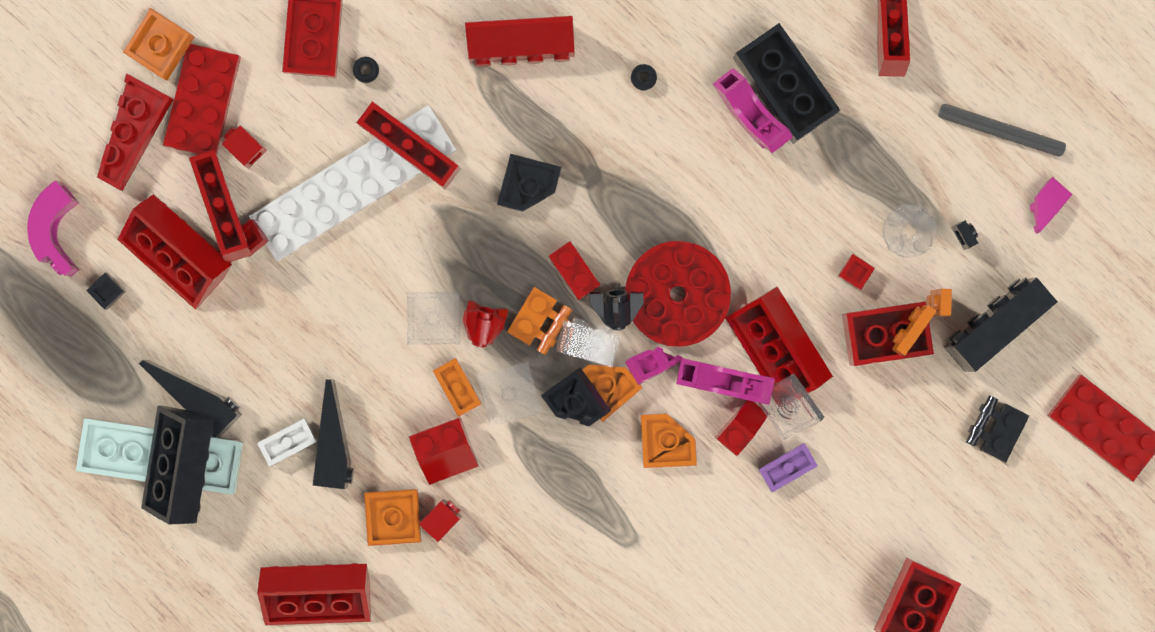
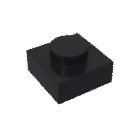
(965, 234)
(106, 291)

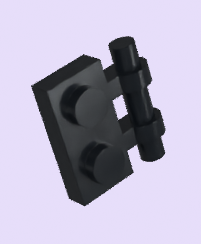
(1004, 431)

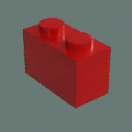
(574, 270)

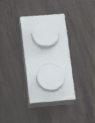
(287, 442)

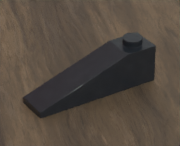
(196, 397)
(332, 454)

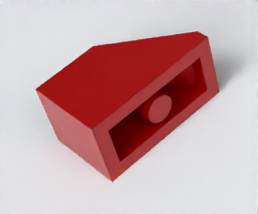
(741, 427)

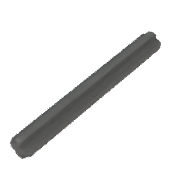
(1002, 130)

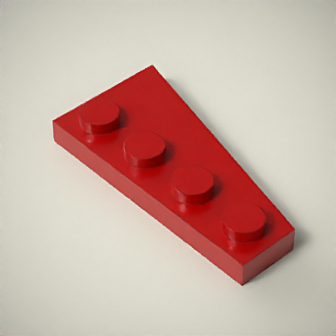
(136, 122)

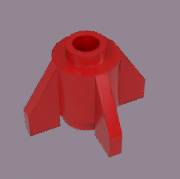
(483, 323)

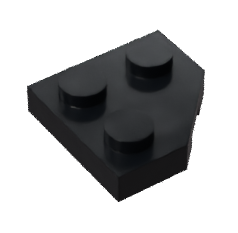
(527, 183)
(576, 399)

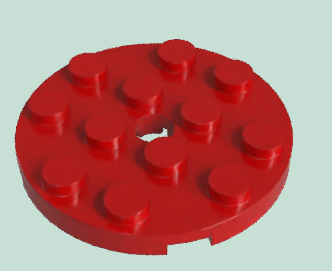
(705, 289)

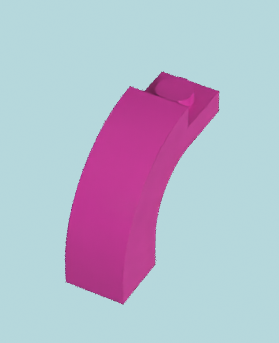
(750, 112)
(43, 225)
(725, 381)

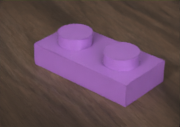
(787, 467)

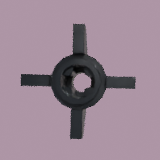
(617, 308)

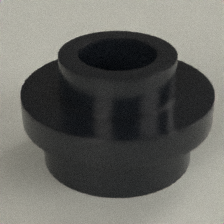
(365, 61)
(640, 85)

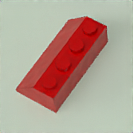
(520, 40)
(173, 251)
(778, 341)
(314, 594)

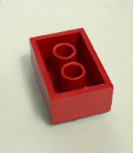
(872, 331)
(917, 600)

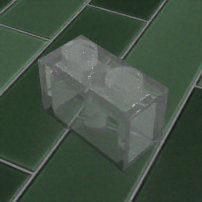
(588, 343)

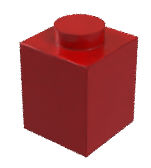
(243, 146)
(441, 519)

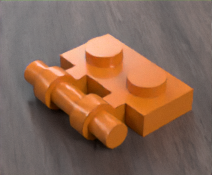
(533, 315)

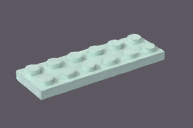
(125, 450)

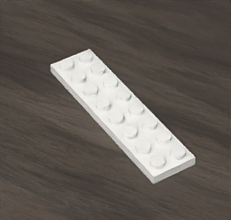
(344, 189)

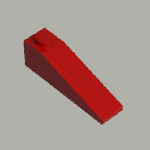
(893, 38)

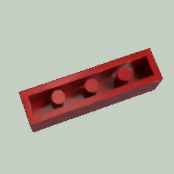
(408, 145)
(220, 206)

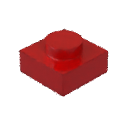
(254, 236)
(856, 272)

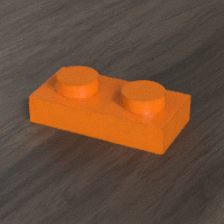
(940, 301)
(906, 338)
(457, 387)

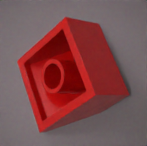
(444, 451)

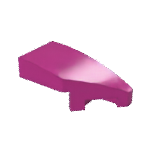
(1048, 203)
(651, 364)

